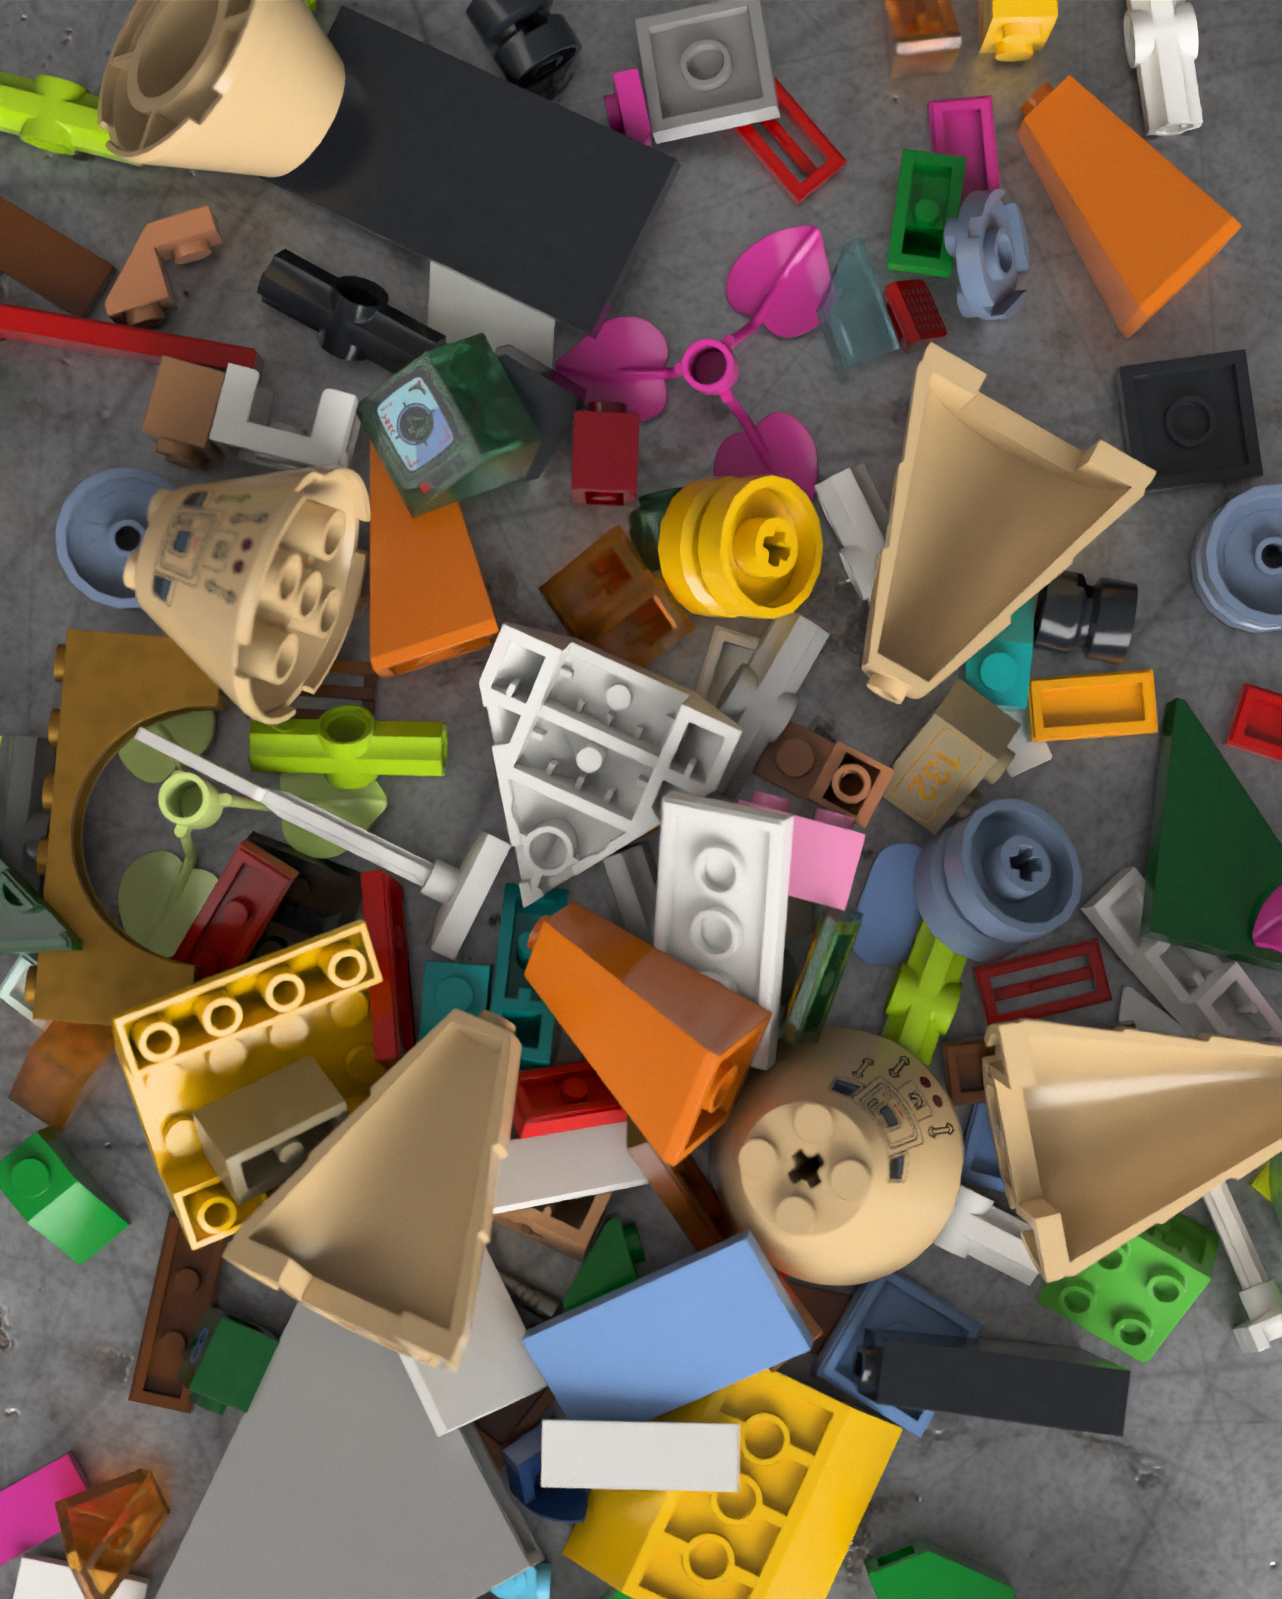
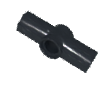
(346, 313)

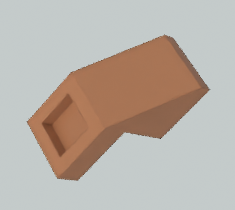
(143, 285)
(824, 773)

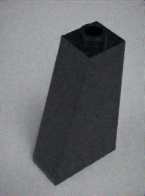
(993, 1380)

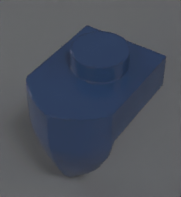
(524, 1478)

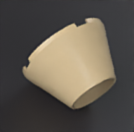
(220, 86)

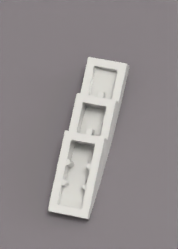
(1186, 982)

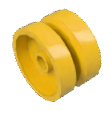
(740, 546)

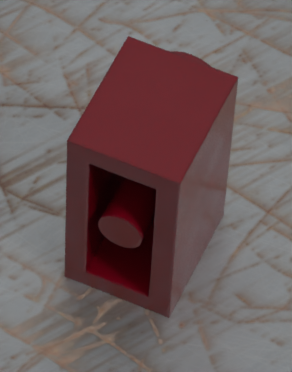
(605, 456)

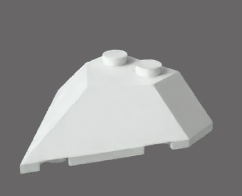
(590, 750)

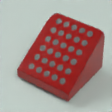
(913, 314)

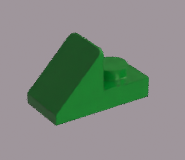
(925, 198)

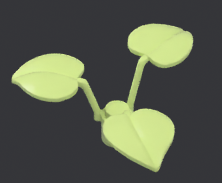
(162, 892)

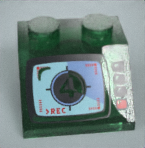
(450, 426)

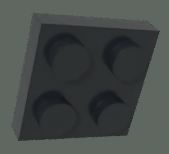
(1191, 420)

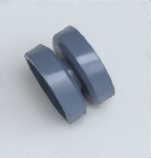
(89, 530)
(1229, 561)
(997, 880)

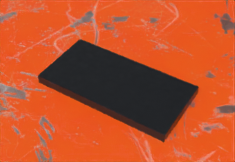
(482, 175)

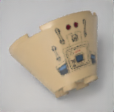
(256, 579)
(886, 1151)

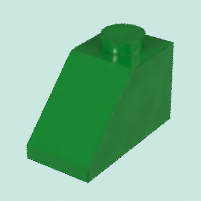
(60, 1196)

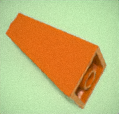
(1121, 202)
(423, 583)
(648, 1025)

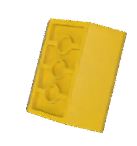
(233, 1032)
(782, 1536)

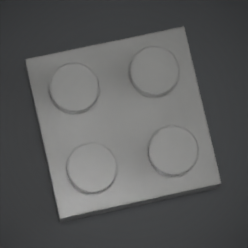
(706, 69)

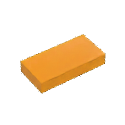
(1091, 706)

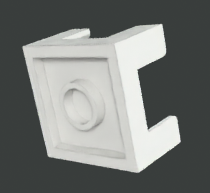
(243, 433)

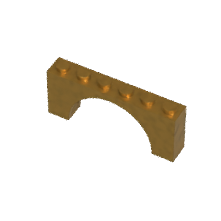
(107, 693)

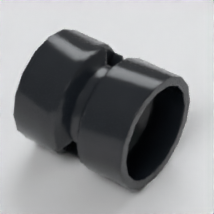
(522, 57)
(1086, 616)

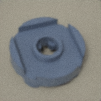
(989, 252)

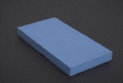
(670, 1336)

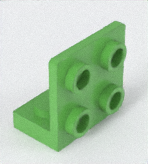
(1140, 1287)

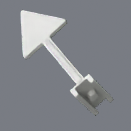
(457, 889)
(1259, 1294)

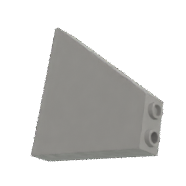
(348, 1488)

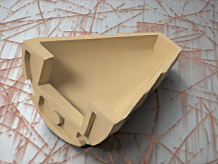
(977, 525)
(1121, 1128)
(399, 1197)

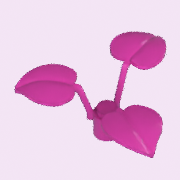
(776, 284)

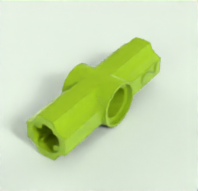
(53, 115)
(349, 747)
(923, 995)

